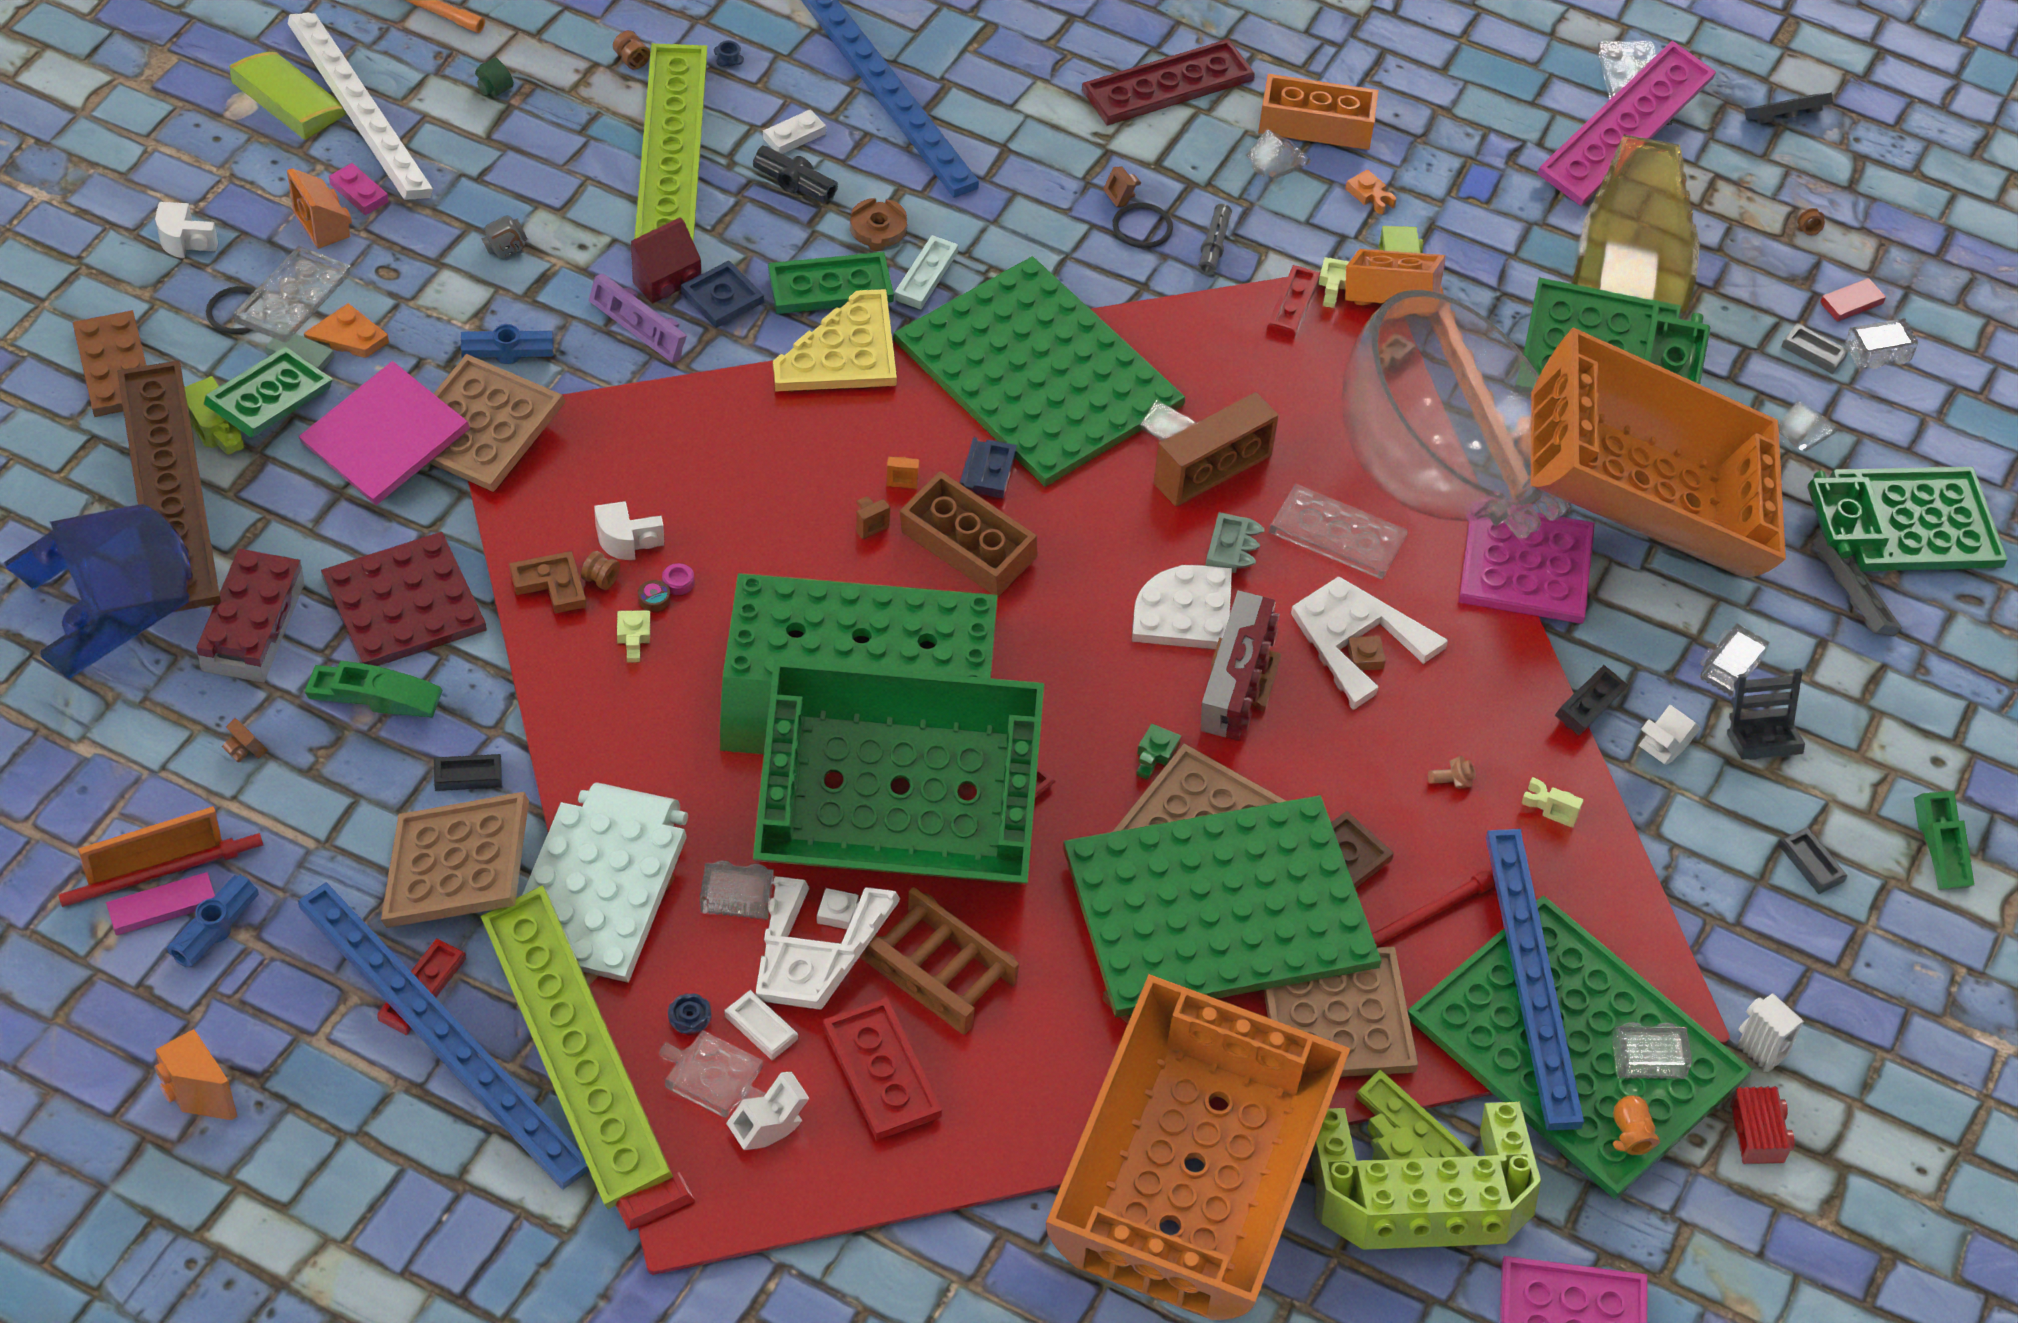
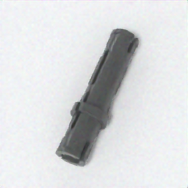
(1209, 259)

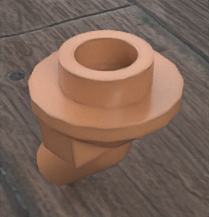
(1461, 773)

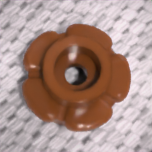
(1815, 225)

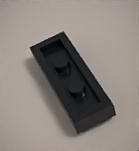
(1789, 108)
(1591, 700)

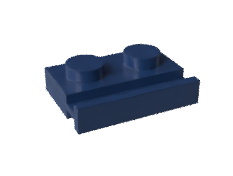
(988, 467)

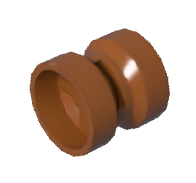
(631, 49)

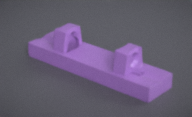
(637, 317)

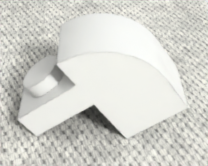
(180, 233)
(623, 536)
(1668, 735)
(769, 1118)

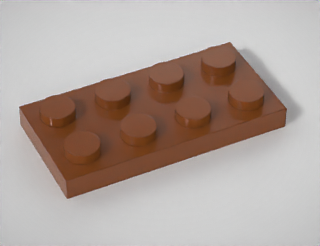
(104, 347)

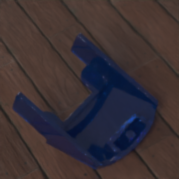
(125, 570)

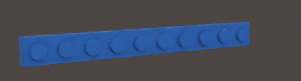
(1534, 981)

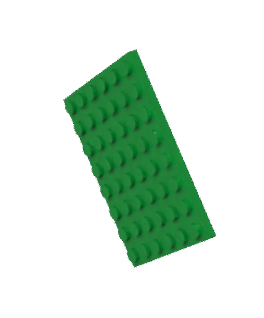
(1037, 369)
(1221, 902)
(1482, 1027)

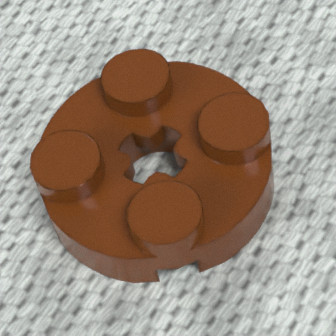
(874, 235)

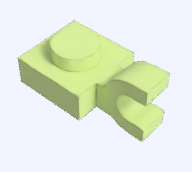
(1333, 277)
(633, 629)
(1557, 804)

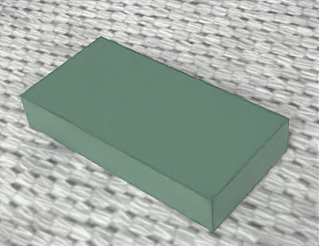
(307, 349)

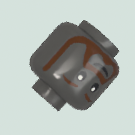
(504, 237)

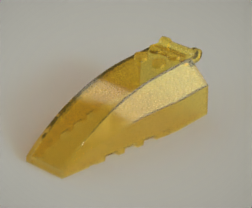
(1641, 227)

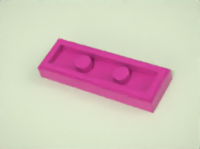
(159, 903)

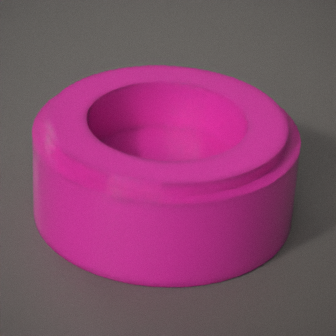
(678, 578)

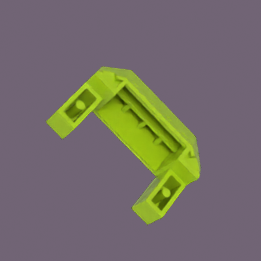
(1428, 1198)

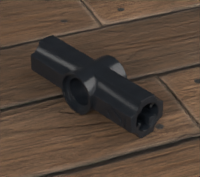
(795, 174)

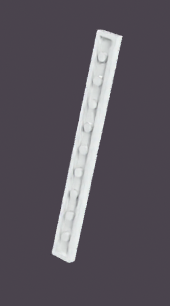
(360, 106)

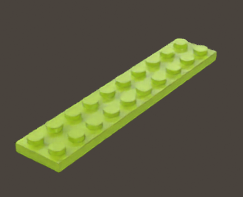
(672, 137)
(576, 1047)

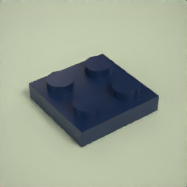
(722, 294)

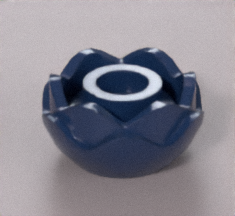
(689, 1004)

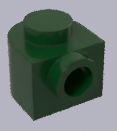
(493, 78)

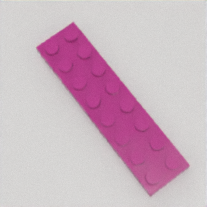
(1635, 110)

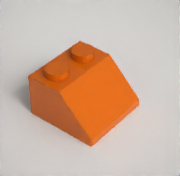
(318, 209)
(194, 1078)

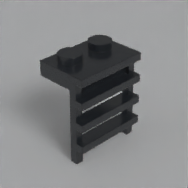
(1770, 730)

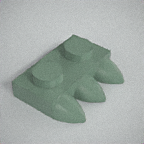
(1232, 541)

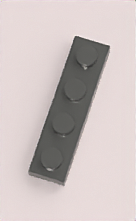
(1862, 593)

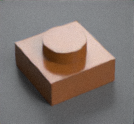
(1366, 652)

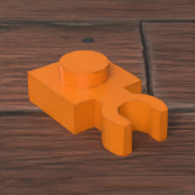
(1369, 188)

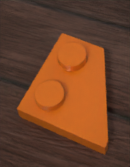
(349, 332)

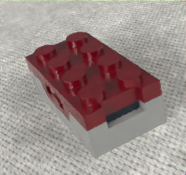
(252, 615)
(1239, 666)

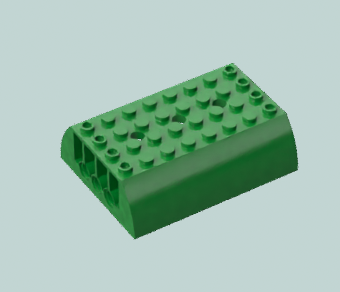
(830, 618)
(890, 727)

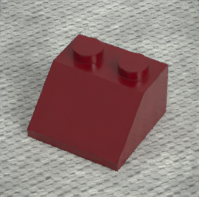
(664, 260)

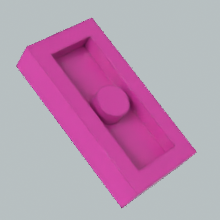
(358, 189)

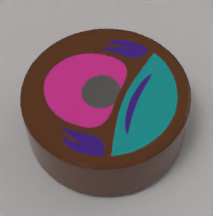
(654, 595)

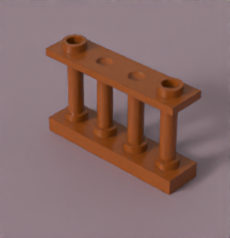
(929, 989)

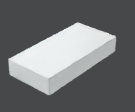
(761, 1025)

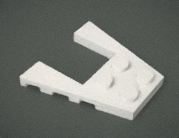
(1345, 612)
(811, 970)

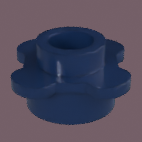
(728, 53)

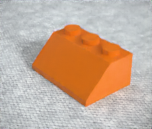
(1382, 274)

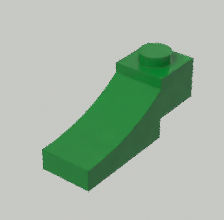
(1945, 839)

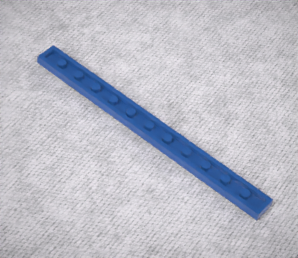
(894, 96)
(445, 1036)

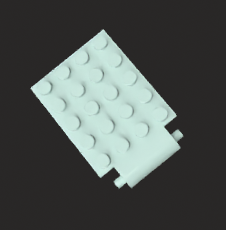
(609, 872)

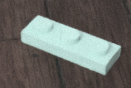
(926, 272)

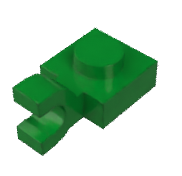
(1156, 747)

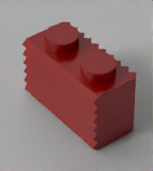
(1761, 1125)

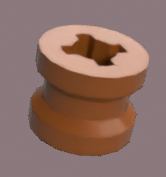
(600, 570)

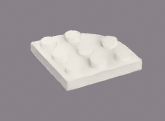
(1184, 607)

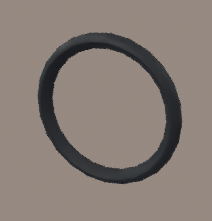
(1140, 244)
(212, 301)

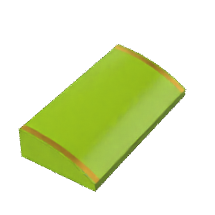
(286, 93)

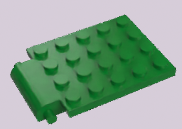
(1625, 321)
(1907, 518)

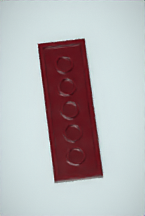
(1167, 82)

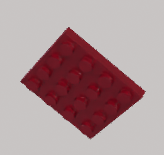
(403, 600)

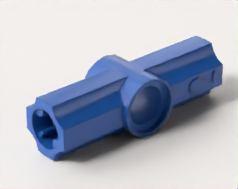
(507, 343)
(200, 932)

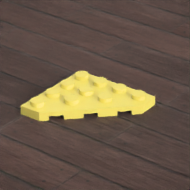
(845, 351)

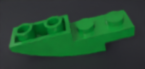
(374, 686)

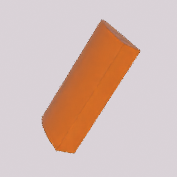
(150, 845)

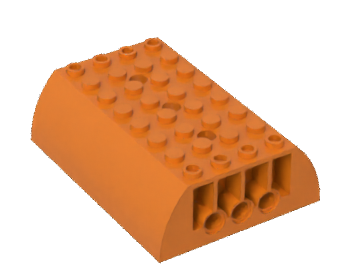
(1658, 455)
(1158, 1115)

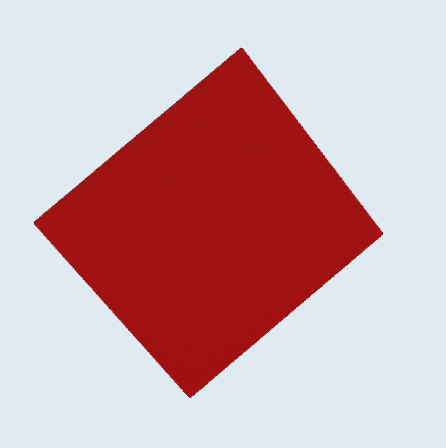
(773, 491)

